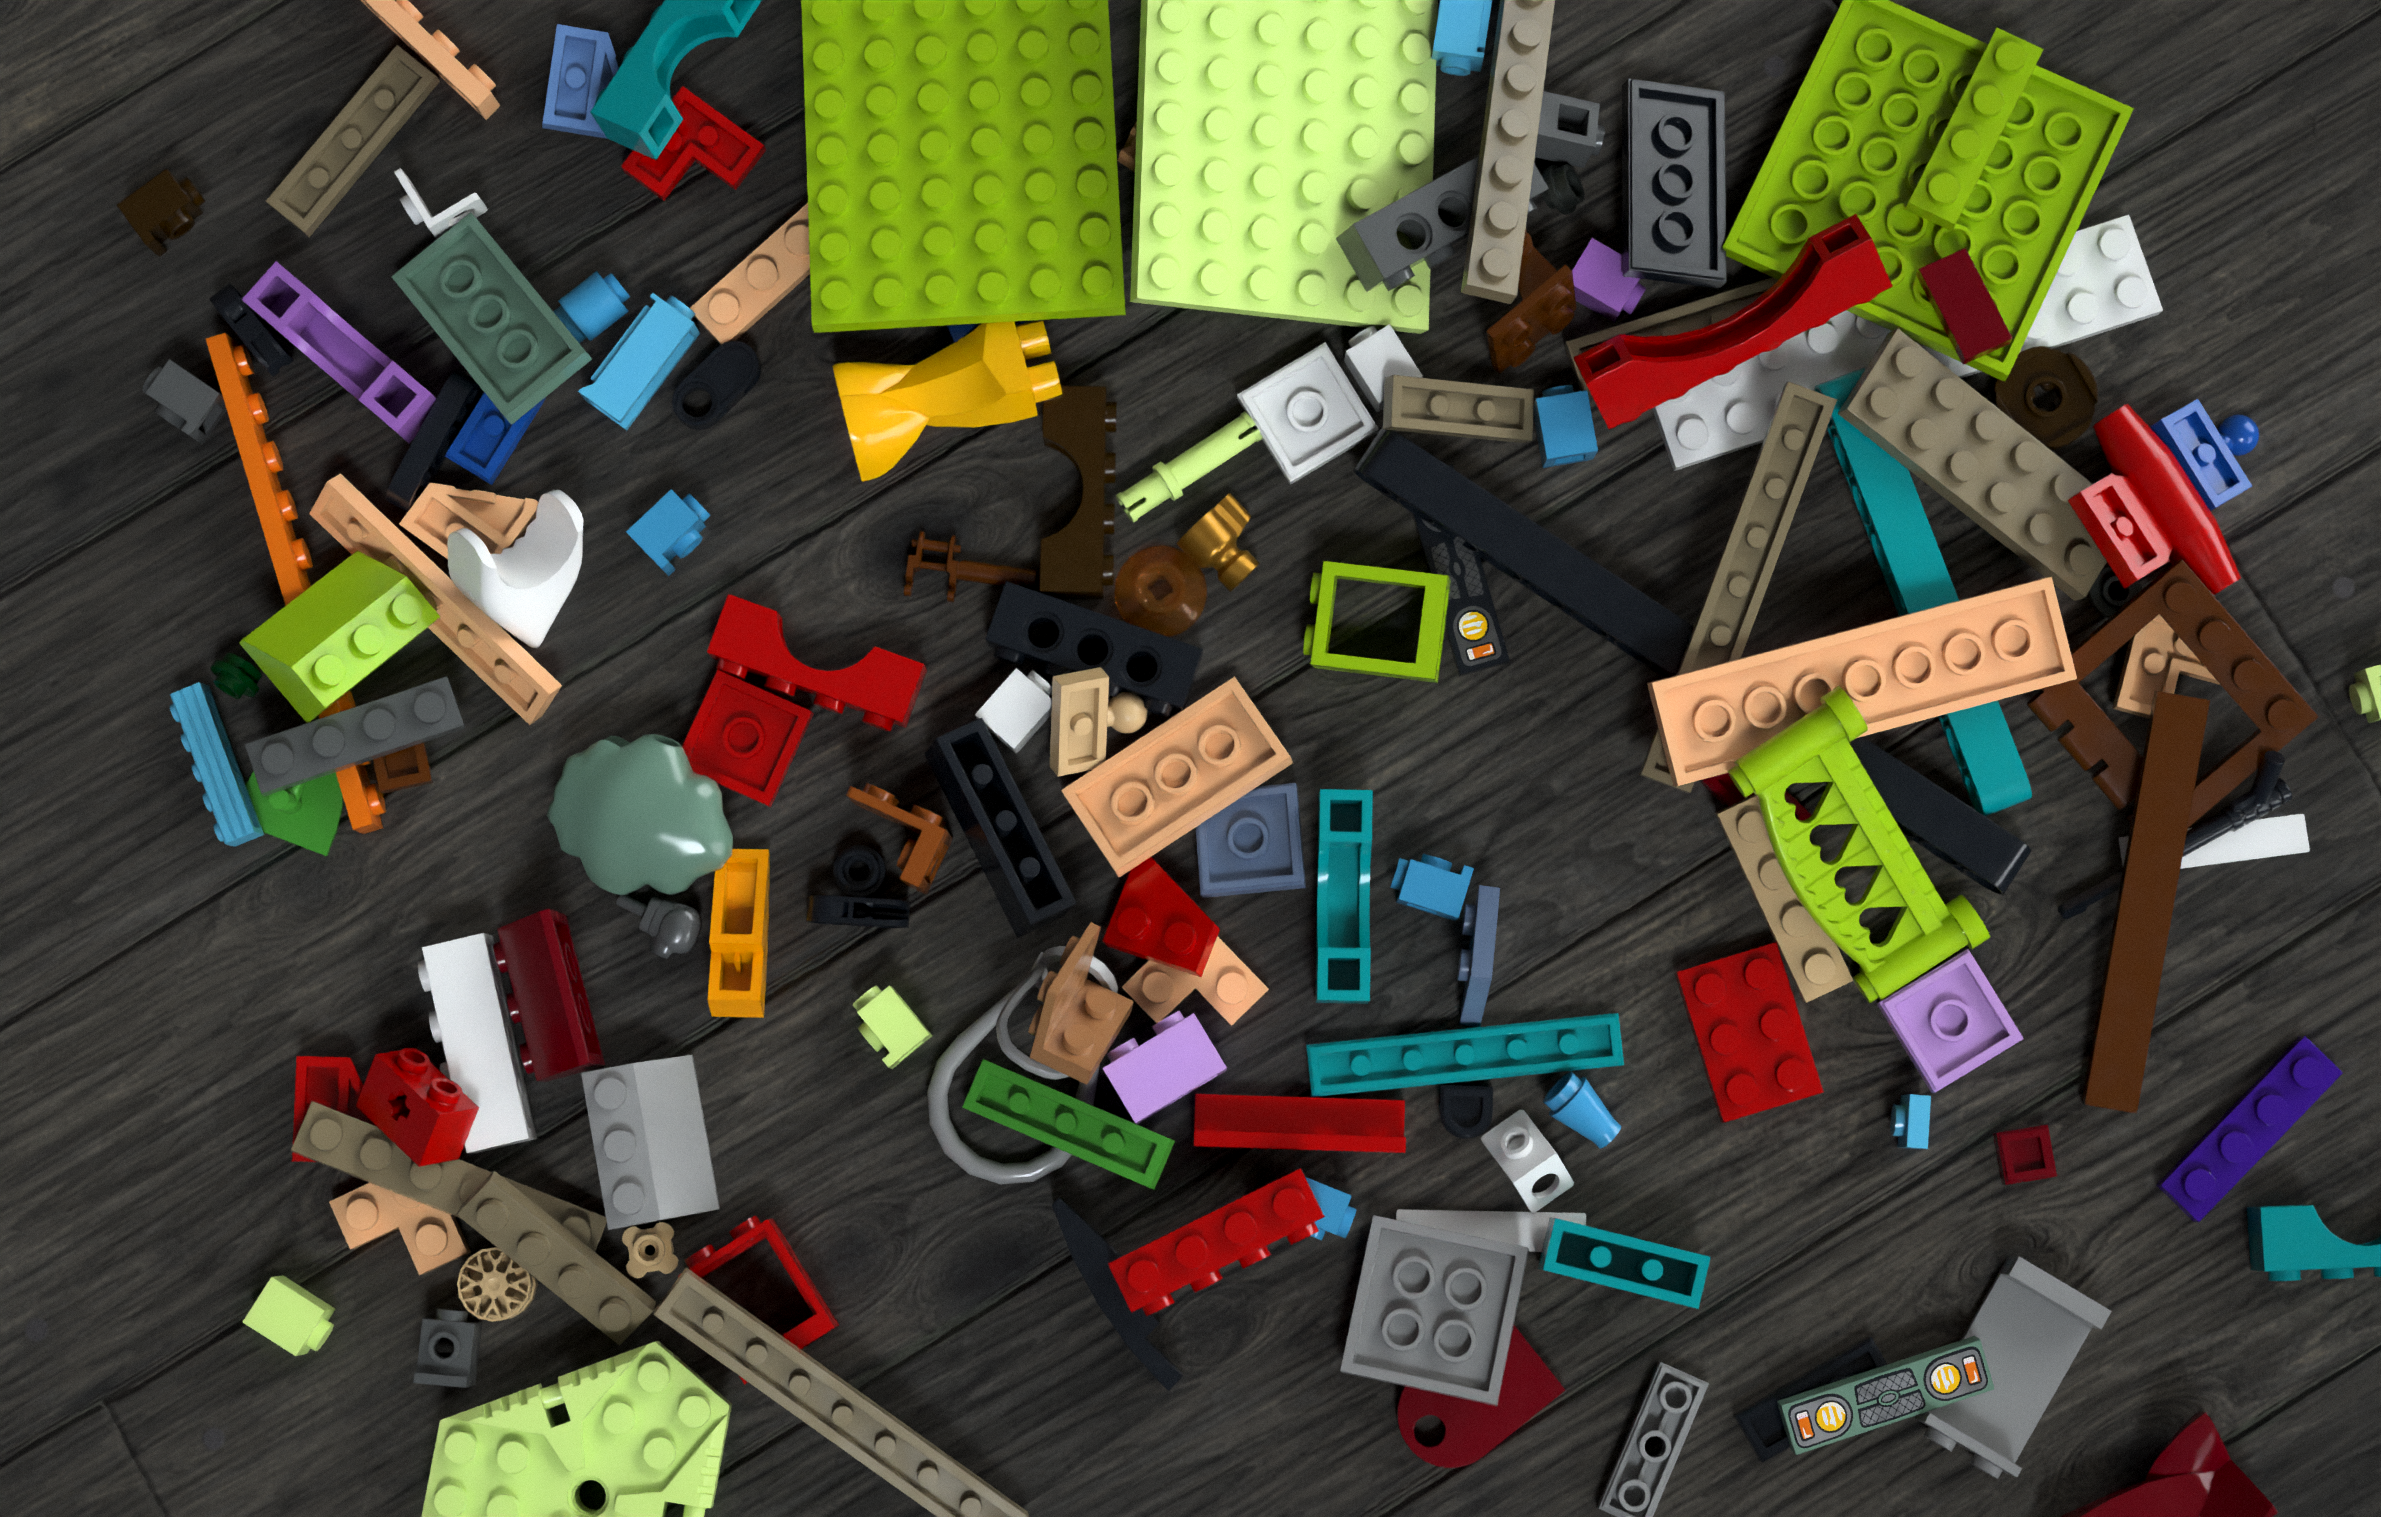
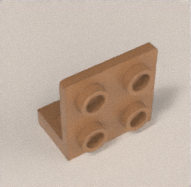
(1077, 1014)

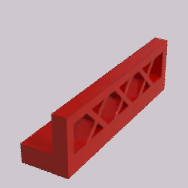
(1299, 1123)

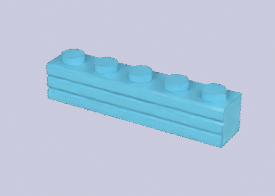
(215, 765)

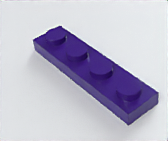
(2249, 1129)

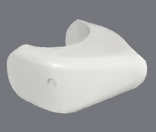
(528, 581)

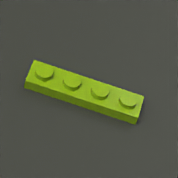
(1974, 129)

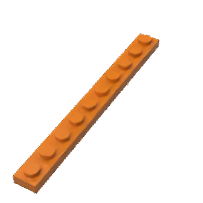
(288, 554)

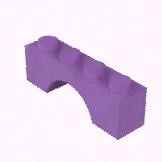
(340, 351)

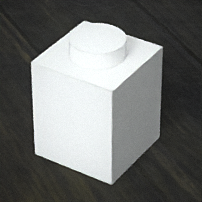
(1377, 356)
(1017, 708)

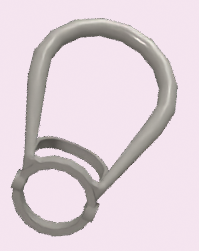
(963, 1045)

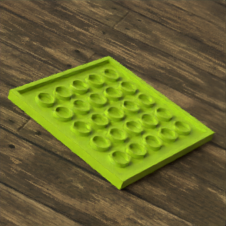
(1864, 139)

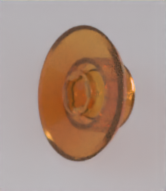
(1176, 610)

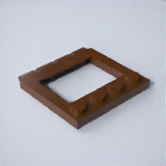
(2225, 653)

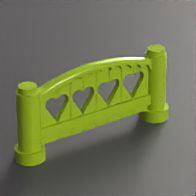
(1820, 751)

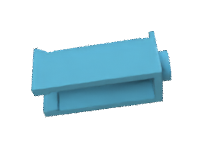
(1461, 35)
(641, 360)

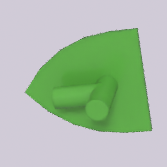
(301, 814)

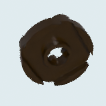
(2050, 370)

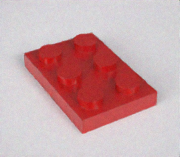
(1748, 1032)

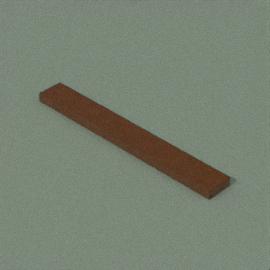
(2145, 902)

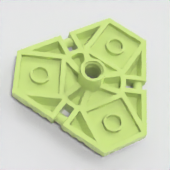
(635, 1427)

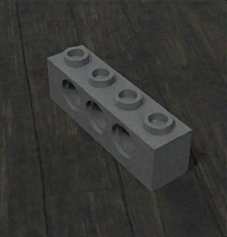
(1373, 241)

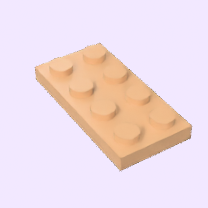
(1177, 776)

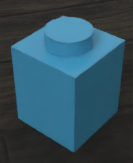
(1564, 426)

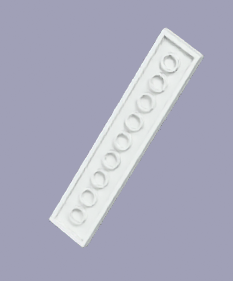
(2094, 291)

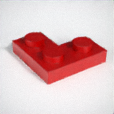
(702, 138)

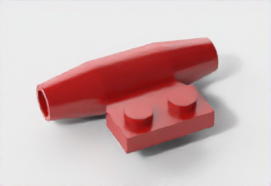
(2150, 508)

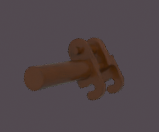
(963, 570)

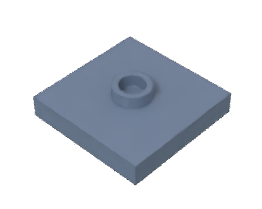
(1253, 844)

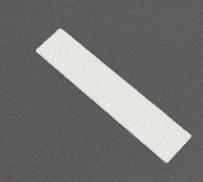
(2255, 840)
(1515, 1228)

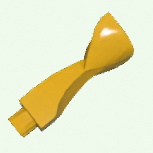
(963, 385)

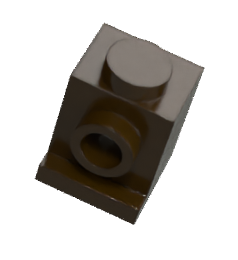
(162, 209)

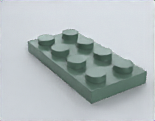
(491, 318)

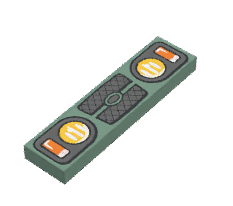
(1885, 1395)

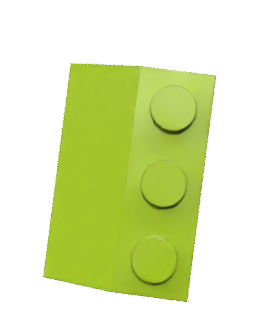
(338, 632)

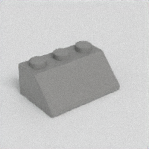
(650, 1141)

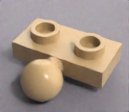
(1082, 718)

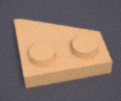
(490, 516)

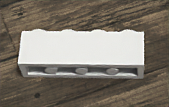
(478, 1039)

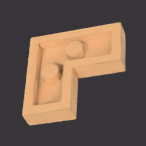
(2153, 664)
(1224, 984)
(428, 1233)

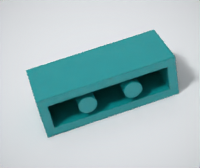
(1624, 1262)

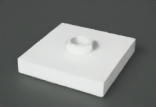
(1307, 413)

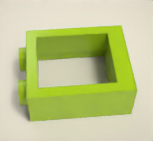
(1431, 627)

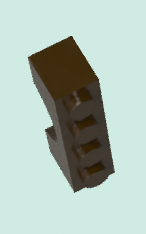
(1074, 557)

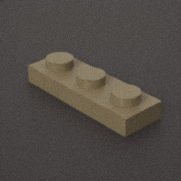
(1458, 409)

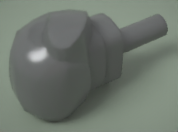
(670, 924)

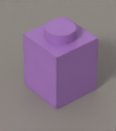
(1601, 282)

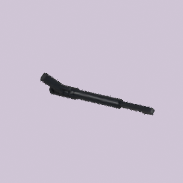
(2265, 795)

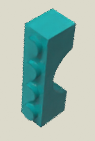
(637, 101)
(1343, 896)
(2296, 1240)

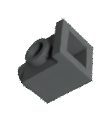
(1568, 130)
(185, 399)
(462, 1365)

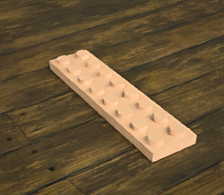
(1889, 669)

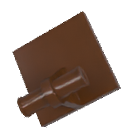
(1545, 307)

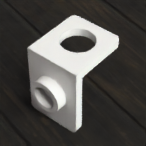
(443, 221)
(1527, 1157)

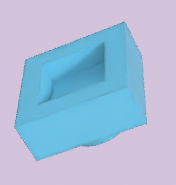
(1911, 1121)

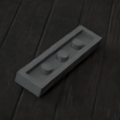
(354, 736)

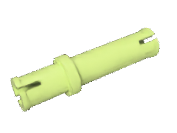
(1188, 467)

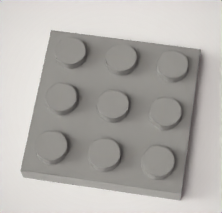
(1435, 1310)

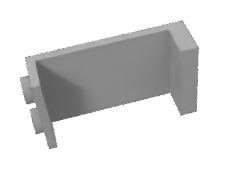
(2029, 1338)

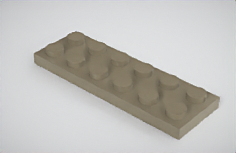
(1976, 460)

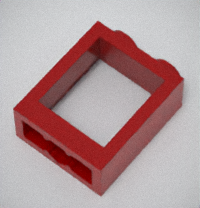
(748, 1235)

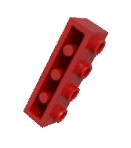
(1215, 1240)

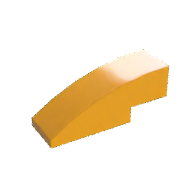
(740, 935)

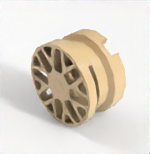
(495, 1286)

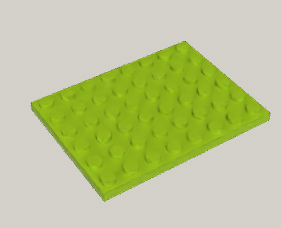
(960, 162)

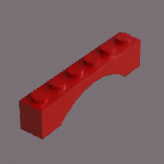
(1826, 279)

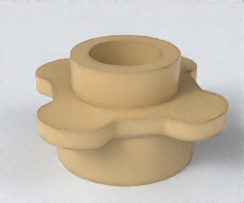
(640, 1261)

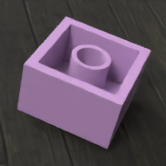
(1164, 1066)

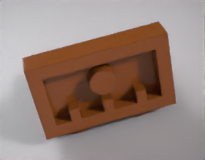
(919, 858)

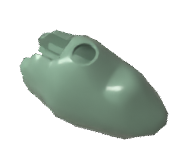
(640, 816)

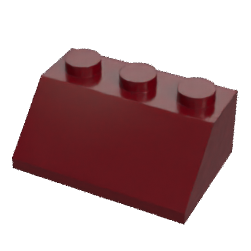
(548, 996)

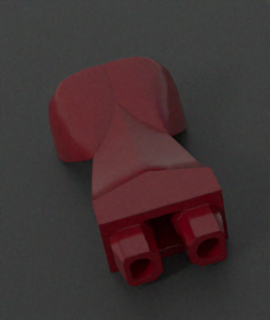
(2187, 1480)

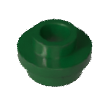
(236, 676)

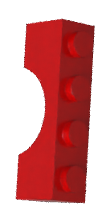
(754, 642)

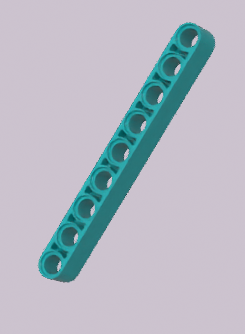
(1919, 582)

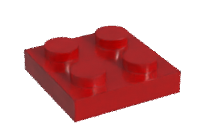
(745, 737)

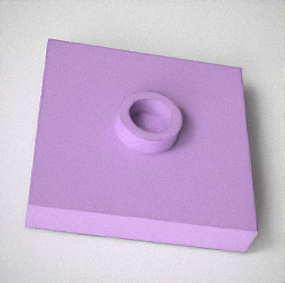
(1950, 1021)

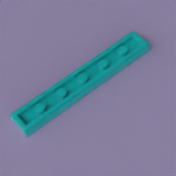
(1464, 1055)

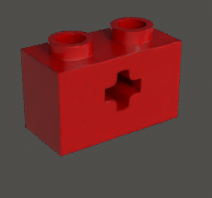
(417, 1106)

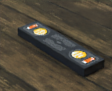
(1471, 615)

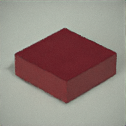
(2024, 1154)

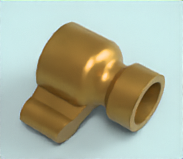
(1214, 540)

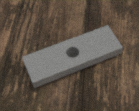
(1664, 1412)

